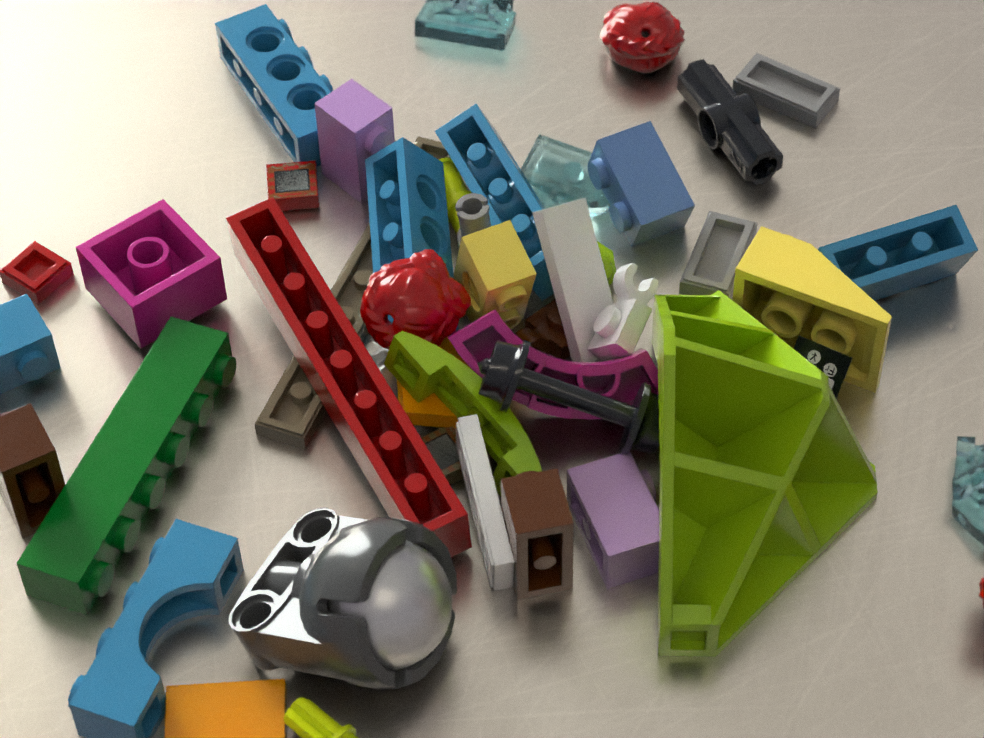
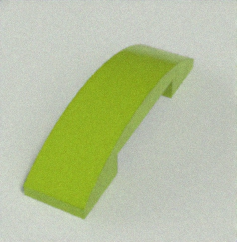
(429, 369)

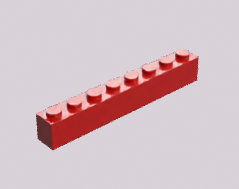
(345, 375)

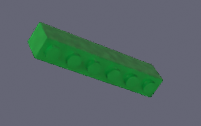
(127, 467)

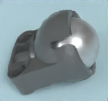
(350, 601)

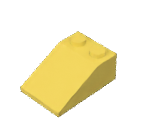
(806, 295)

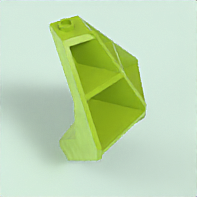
(749, 470)

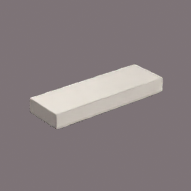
(574, 271)
(484, 503)

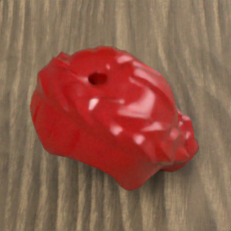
(628, 46)
(417, 297)

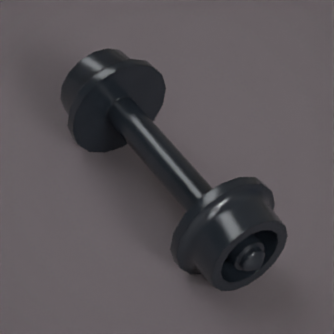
(506, 373)

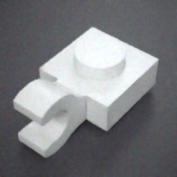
(622, 323)

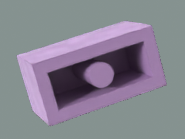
(351, 129)
(616, 517)

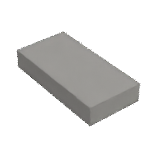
(786, 90)
(716, 255)

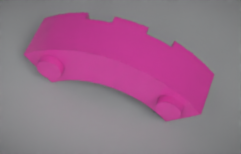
(611, 378)

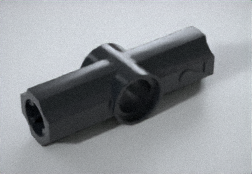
(729, 122)

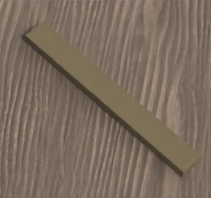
(294, 406)

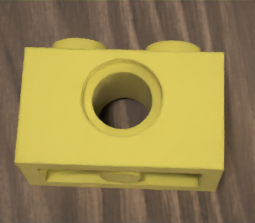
(495, 273)

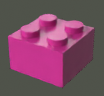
(151, 271)

